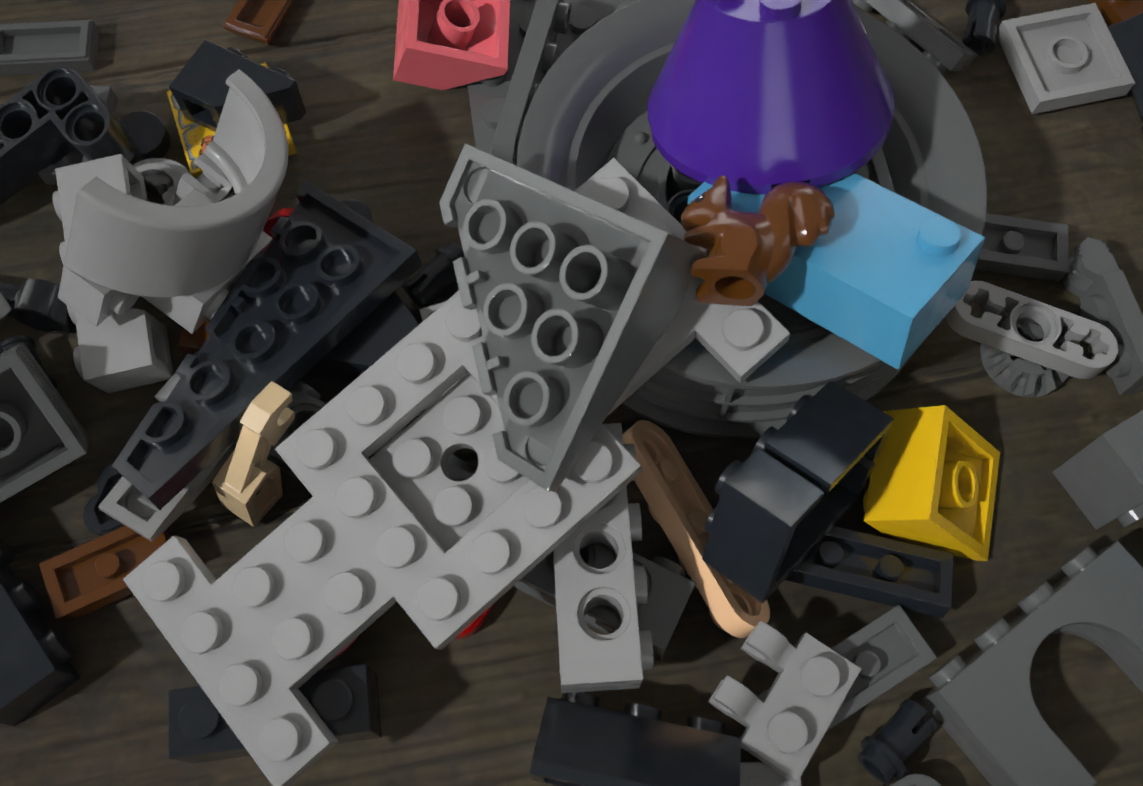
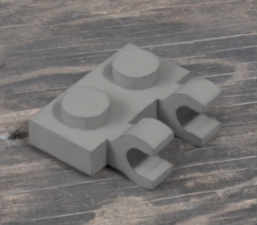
(797, 707)

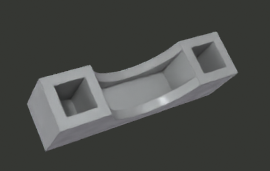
(126, 347)

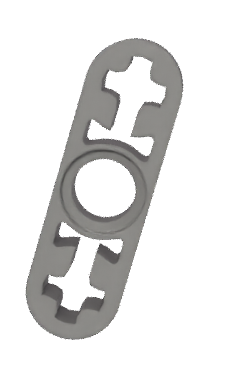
(1053, 321)

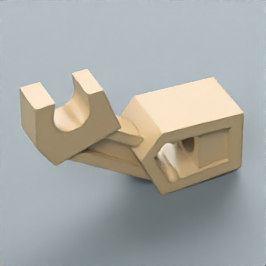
(247, 466)

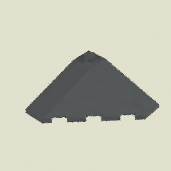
(562, 301)

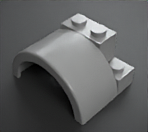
(187, 252)

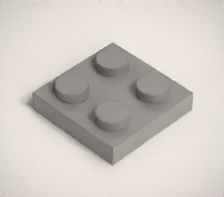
(1064, 58)

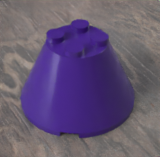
(771, 94)

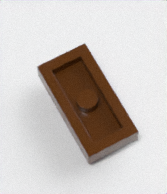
(95, 572)

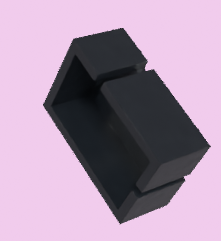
(793, 488)

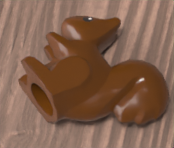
(751, 248)

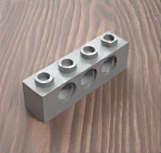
(593, 659)

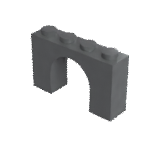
(989, 696)

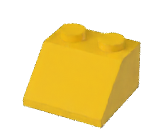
(934, 483)

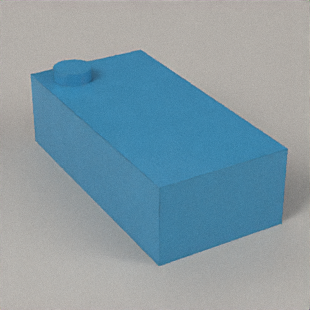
(880, 270)

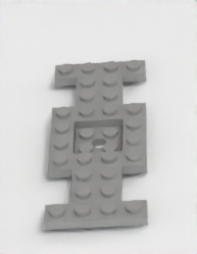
(396, 520)

